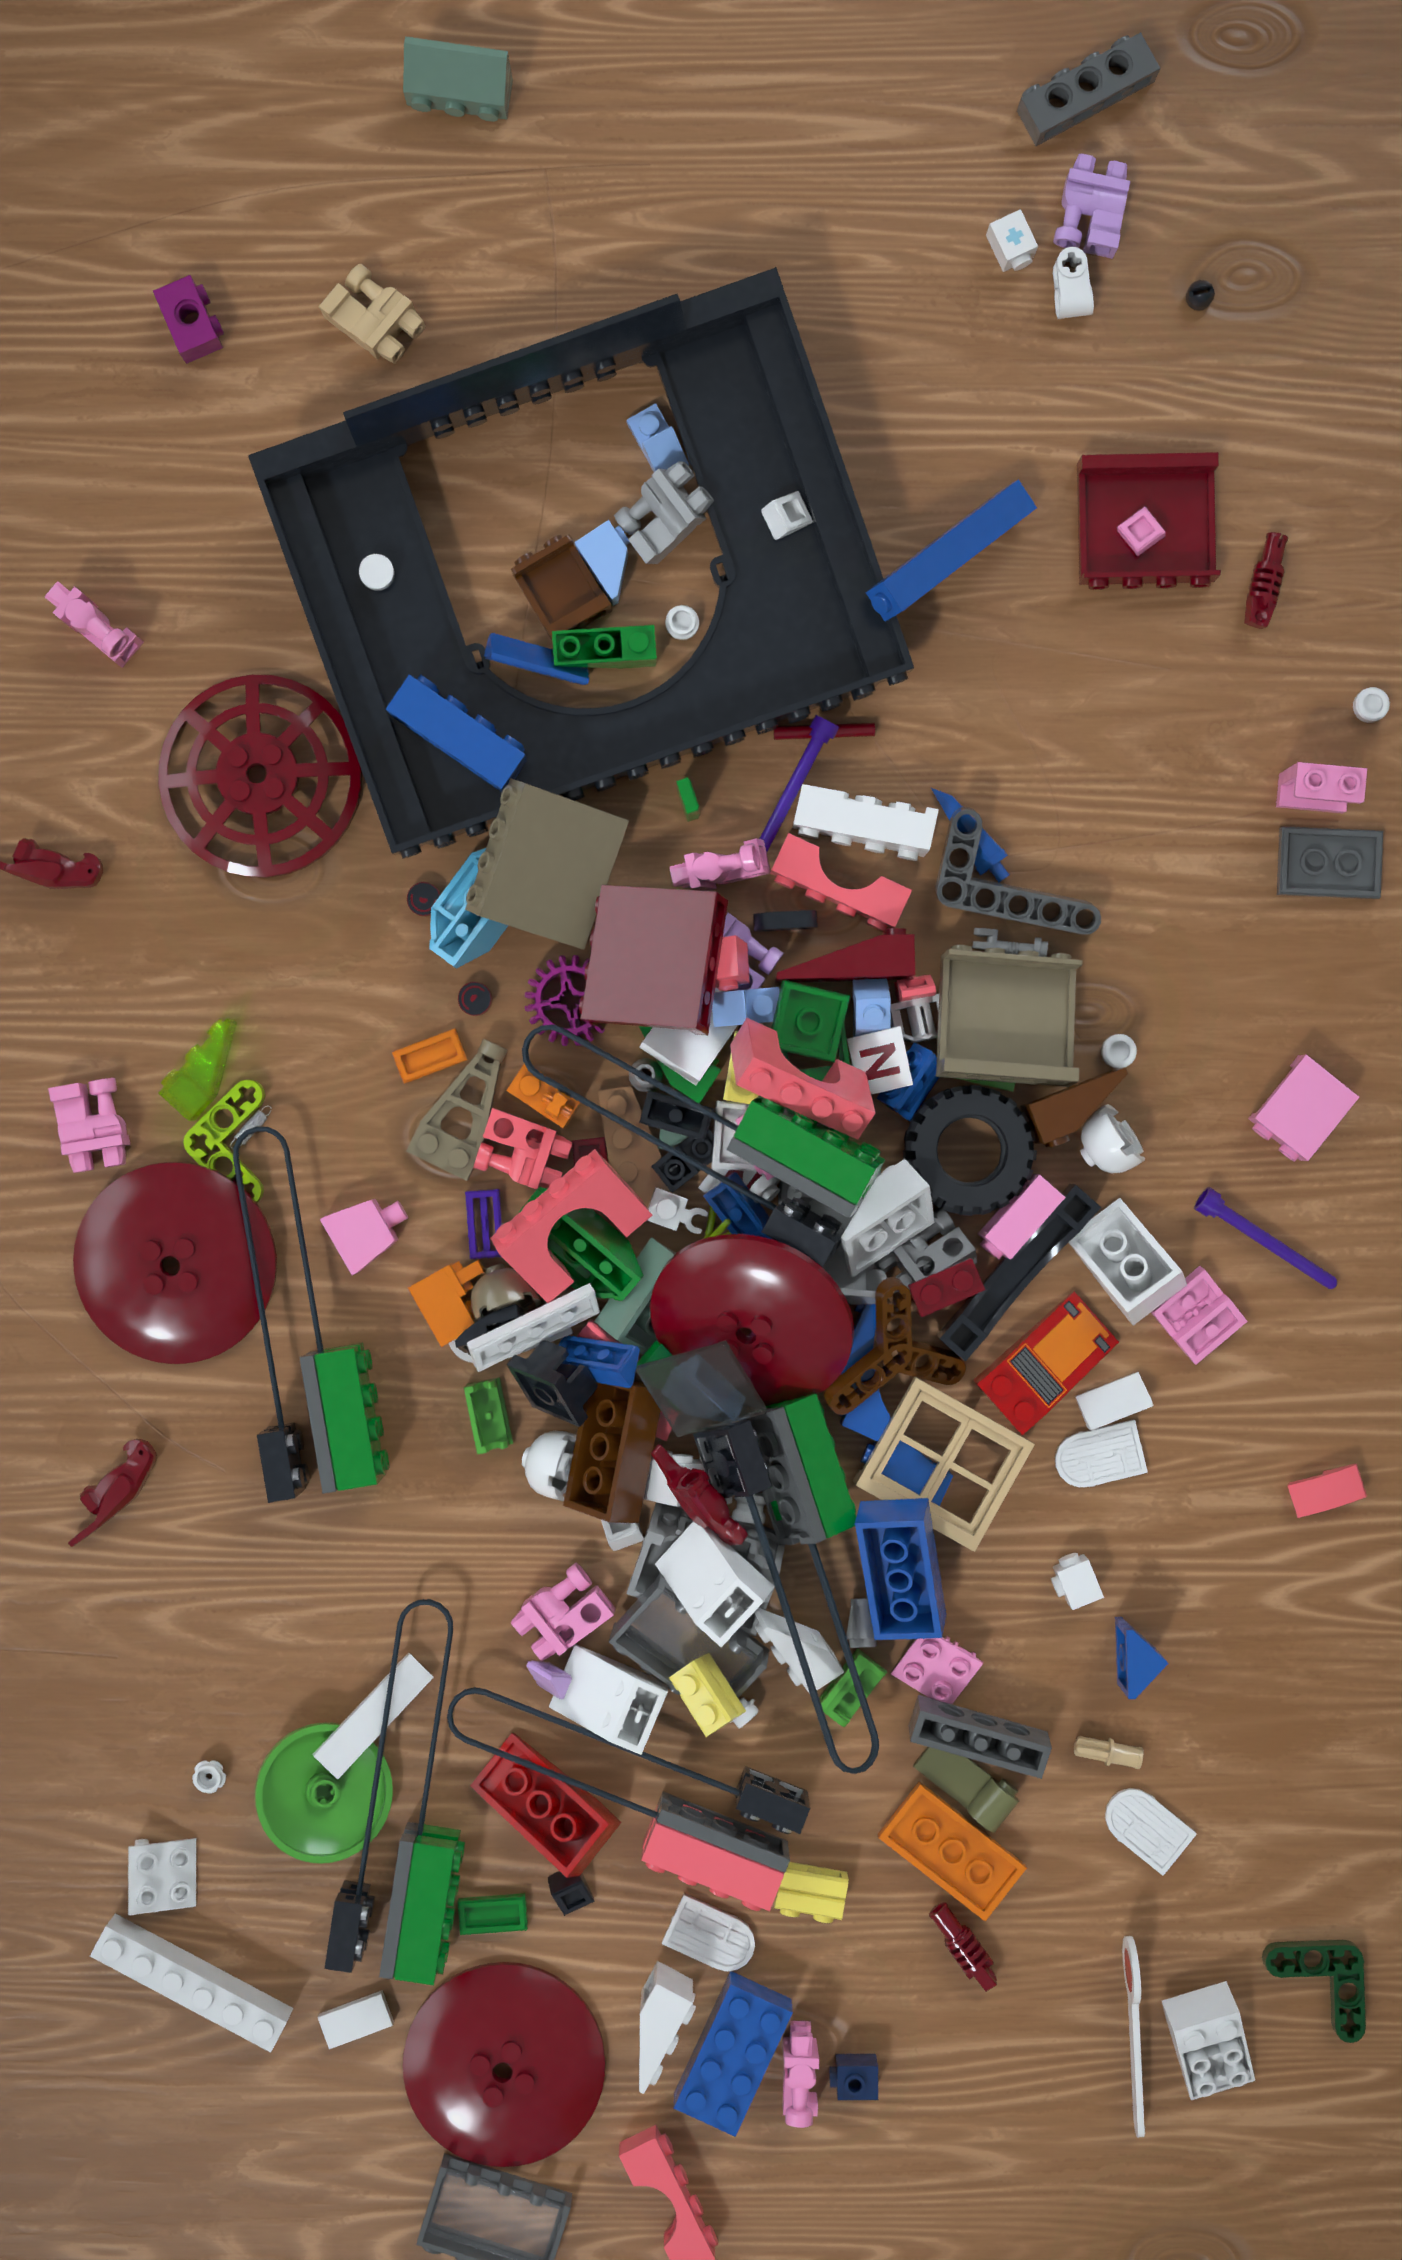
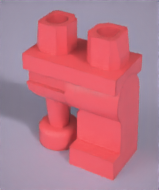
(531, 1149)

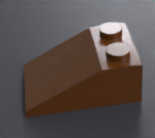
(1067, 1109)

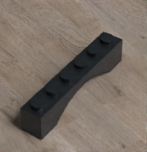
(1007, 1281)

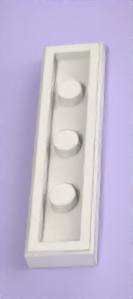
(533, 1327)
(365, 1722)

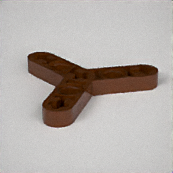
(887, 1342)

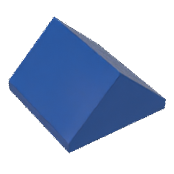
(1136, 1659)

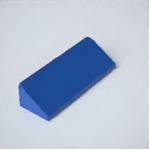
(531, 658)
(741, 1210)
(607, 1361)

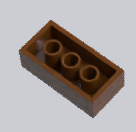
(613, 1453)

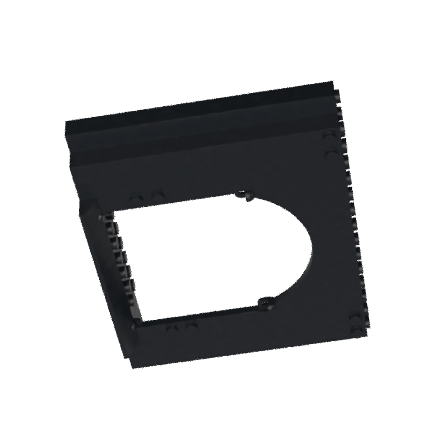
(788, 610)

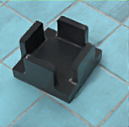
(549, 1389)

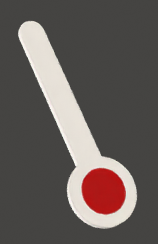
(1133, 1986)

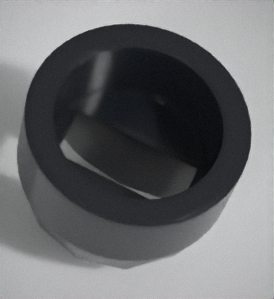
(1203, 300)

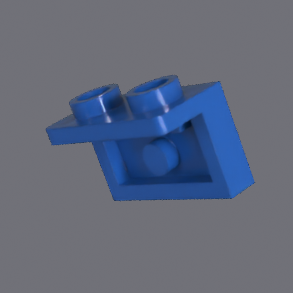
(908, 1099)

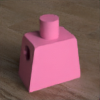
(363, 1232)

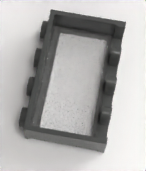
(666, 1639)
(492, 2214)

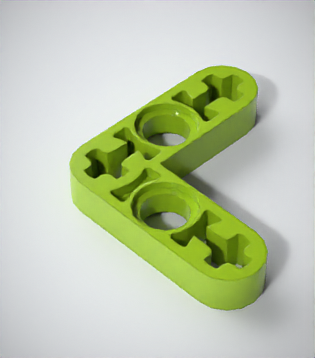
(217, 1135)

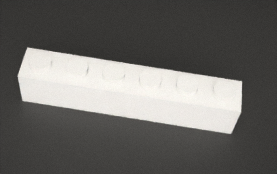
(192, 1982)

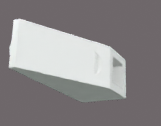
(819, 1655)

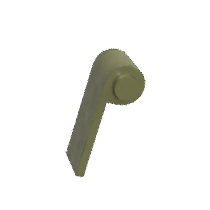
(969, 1785)

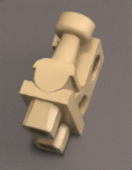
(380, 322)

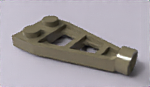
(444, 1149)

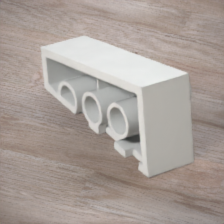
(864, 822)

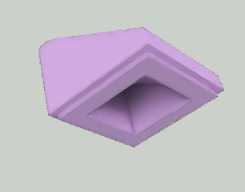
(550, 1677)

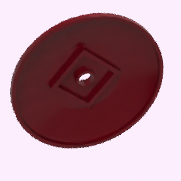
(200, 1222)
(759, 1285)
(512, 2018)

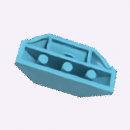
(455, 932)

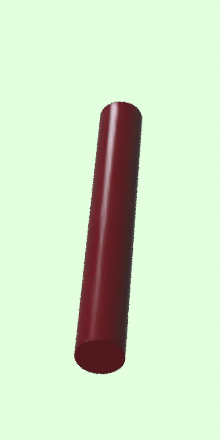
(845, 730)

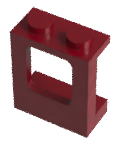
(945, 1287)

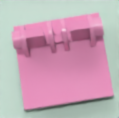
(937, 1668)

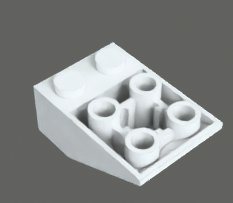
(713, 1582)
(611, 1699)
(664, 2006)
(1209, 2040)

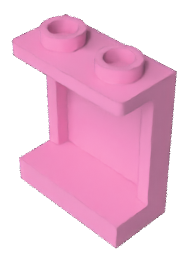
(1321, 787)
(1303, 1109)

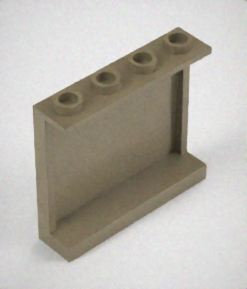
(545, 864)
(1007, 1016)

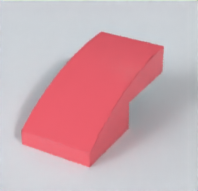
(915, 988)
(1327, 1491)

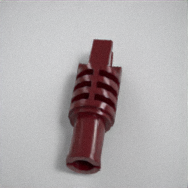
(1266, 582)
(964, 1947)

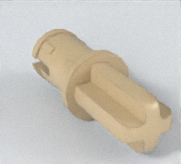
(1108, 1752)

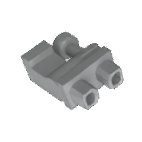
(674, 509)
(919, 1260)

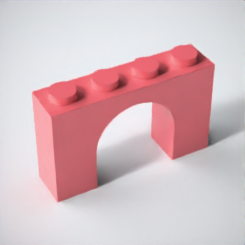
(837, 1101)
(587, 1185)

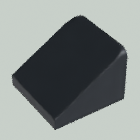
(569, 1892)

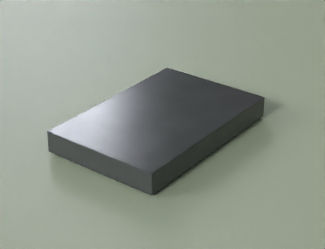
(1329, 863)

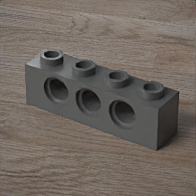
(1127, 53)
(979, 1736)

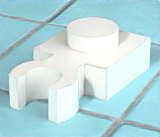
(670, 1210)

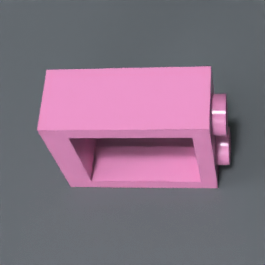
(1021, 1218)

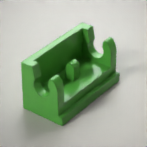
(488, 1415)
(840, 1697)

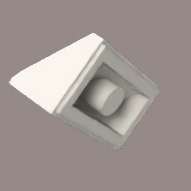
(1114, 1401)

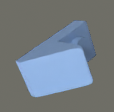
(656, 438)
(734, 1007)

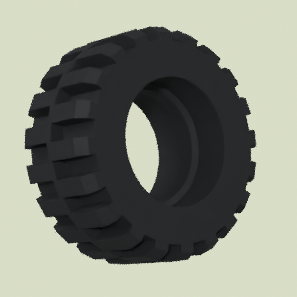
(1015, 1142)

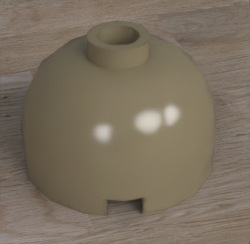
(501, 1289)

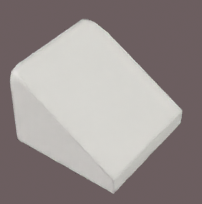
(786, 515)
(622, 1534)

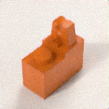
(543, 1097)
(443, 1300)

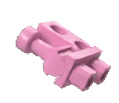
(83, 616)
(706, 869)
(85, 1133)
(556, 1621)
(799, 2075)

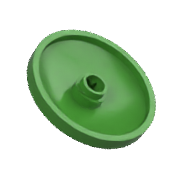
(311, 1810)

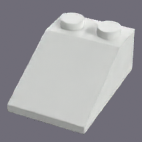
(889, 1216)
(1128, 1261)

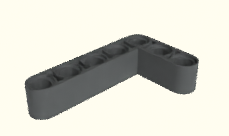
(1002, 892)

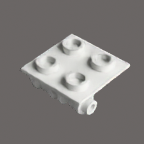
(161, 1876)

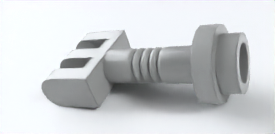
(1010, 948)

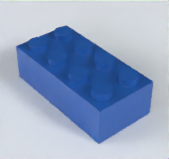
(457, 734)
(901, 1569)
(732, 2053)

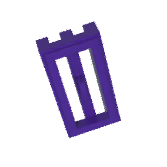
(482, 1194)

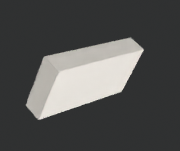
(355, 2019)

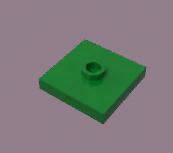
(809, 1020)

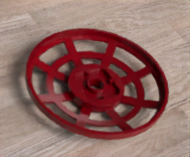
(272, 793)

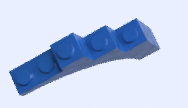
(871, 1417)

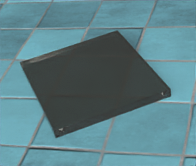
(701, 1389)

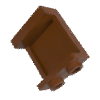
(560, 587)

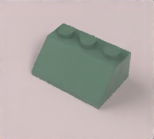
(456, 79)
(631, 1319)

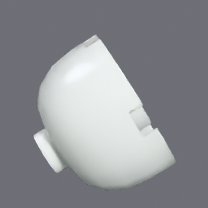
(1110, 1142)
(549, 1463)

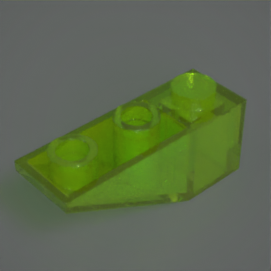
(200, 1077)

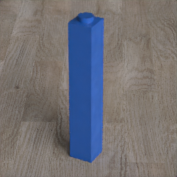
(950, 550)

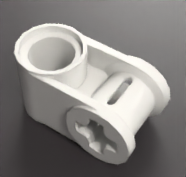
(1072, 290)

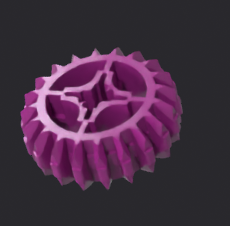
(543, 1005)

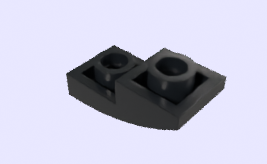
(675, 1171)
(488, 1324)

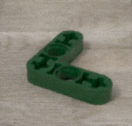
(1339, 1975)

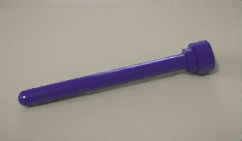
(821, 733)
(1211, 1204)

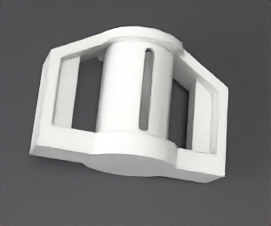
(919, 1018)

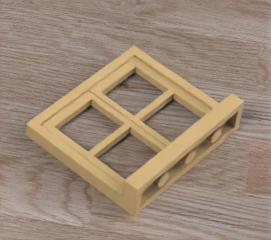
(966, 1533)

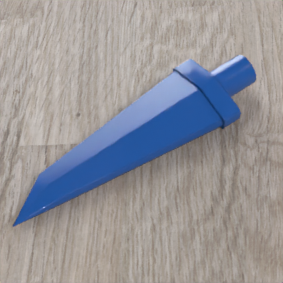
(988, 852)

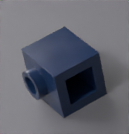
(855, 2076)

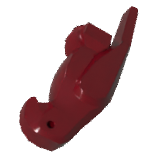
(53, 868)
(118, 1486)
(699, 1498)

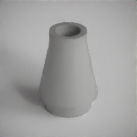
(656, 1071)
(859, 1625)

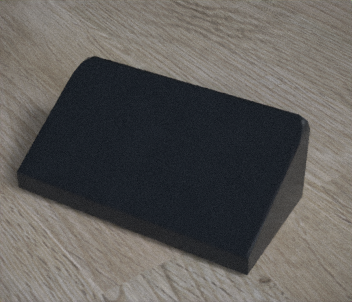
(675, 1116)

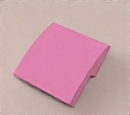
(1199, 1316)

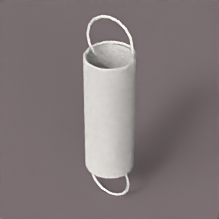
(256, 1120)

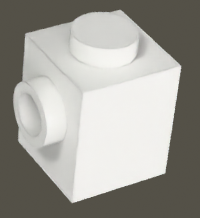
(1076, 1581)

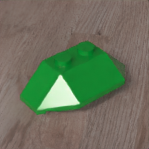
(593, 1252)

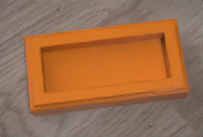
(429, 1056)

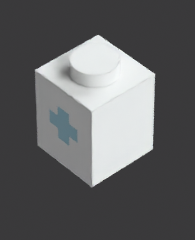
(1012, 241)

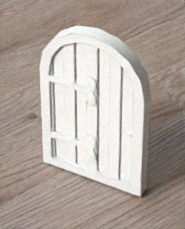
(1101, 1455)
(1147, 1828)
(709, 1935)

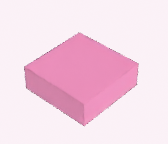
(1141, 531)

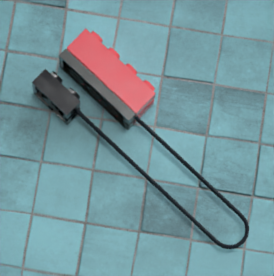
(690, 1838)

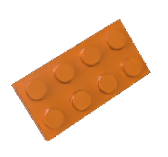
(952, 1851)

